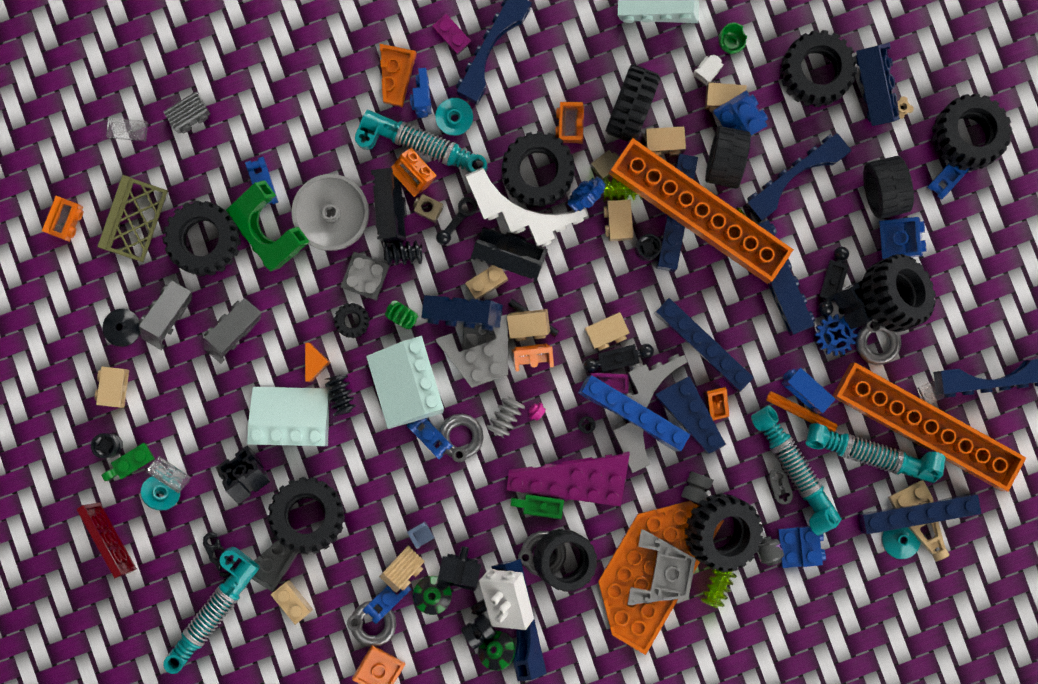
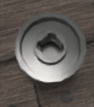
(697, 487)

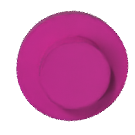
(536, 411)

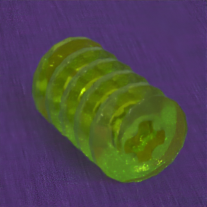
(617, 189)
(718, 588)

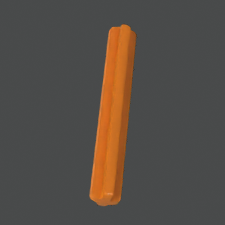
(800, 411)

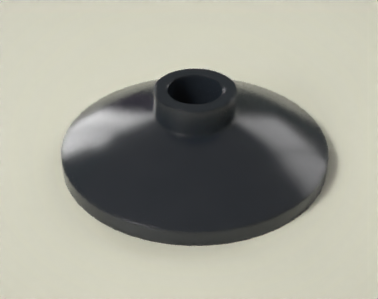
(130, 330)

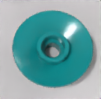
(452, 107)
(151, 488)
(895, 548)

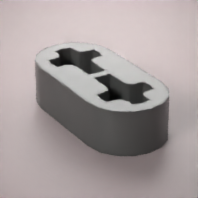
(776, 487)

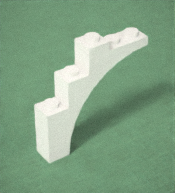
(541, 225)

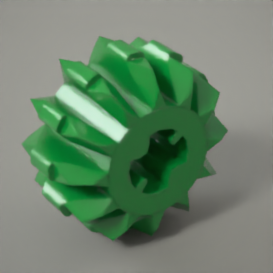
(401, 314)

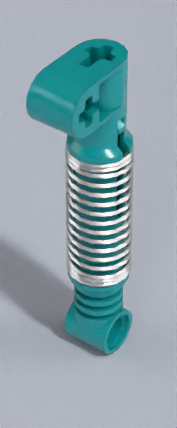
(416, 139)
(928, 468)
(809, 488)
(224, 598)

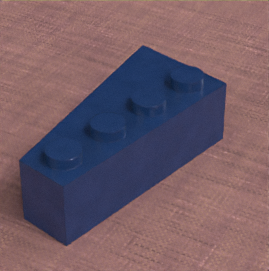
(878, 84)
(462, 311)
(691, 413)

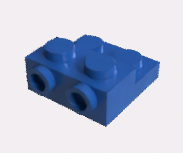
(421, 99)
(742, 114)
(902, 237)
(801, 547)

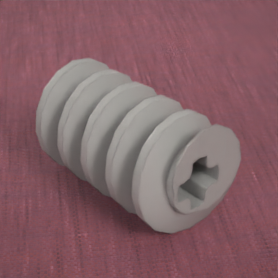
(505, 417)

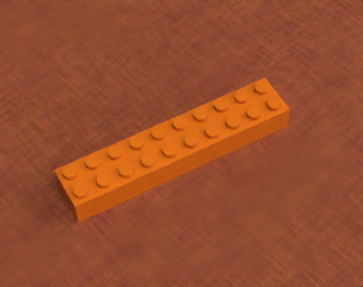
(700, 211)
(929, 427)

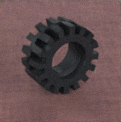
(340, 320)

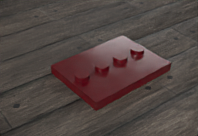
(106, 539)

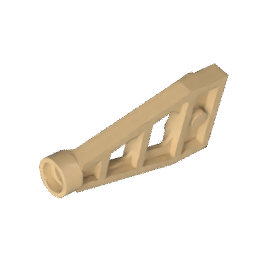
(914, 495)

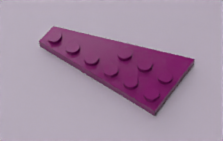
(581, 479)

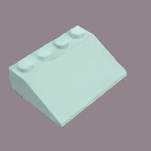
(405, 383)
(289, 416)

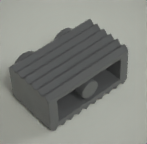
(187, 113)

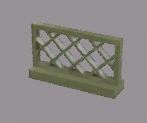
(116, 213)

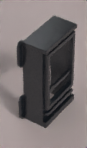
(389, 206)
(509, 253)

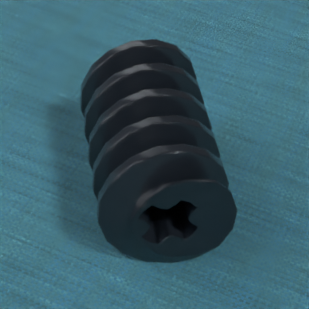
(402, 252)
(340, 394)

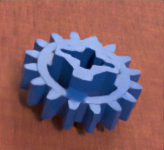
(586, 194)
(827, 331)

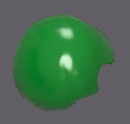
(732, 38)

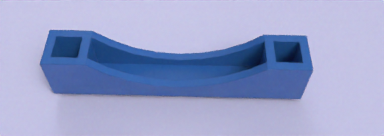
(620, 404)

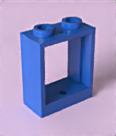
(807, 390)

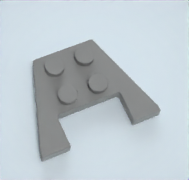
(483, 361)
(671, 573)

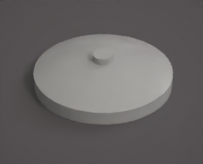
(330, 212)

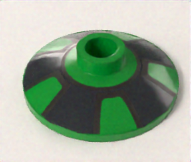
(430, 585)
(504, 651)

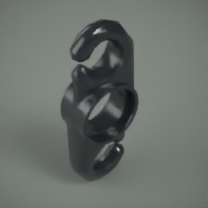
(210, 550)

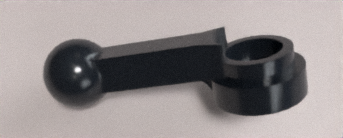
(444, 236)

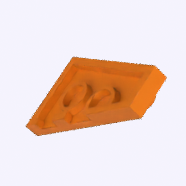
(396, 73)

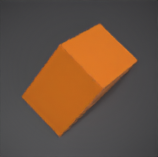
(314, 362)
(717, 403)

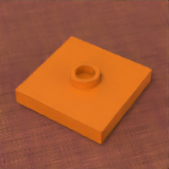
(378, 668)

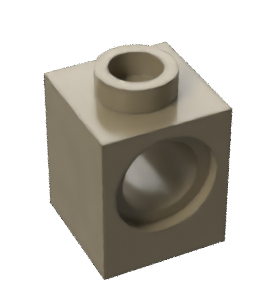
(604, 164)
(436, 210)

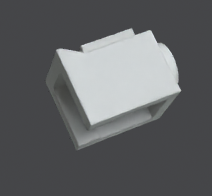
(708, 69)

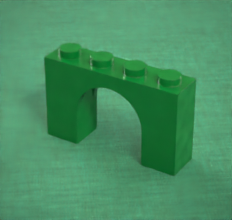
(246, 213)

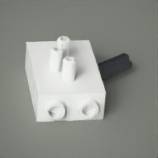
(505, 600)

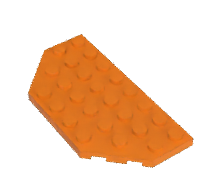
(635, 567)

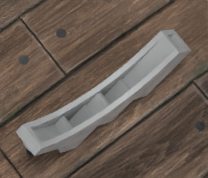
(645, 383)

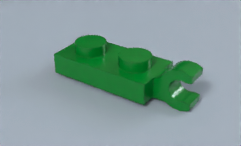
(129, 463)
(540, 506)

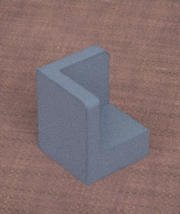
(420, 534)

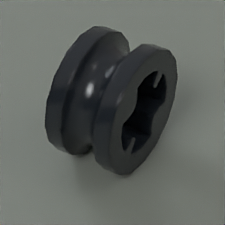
(584, 429)

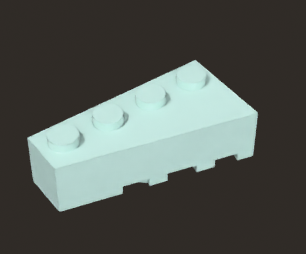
(659, 11)

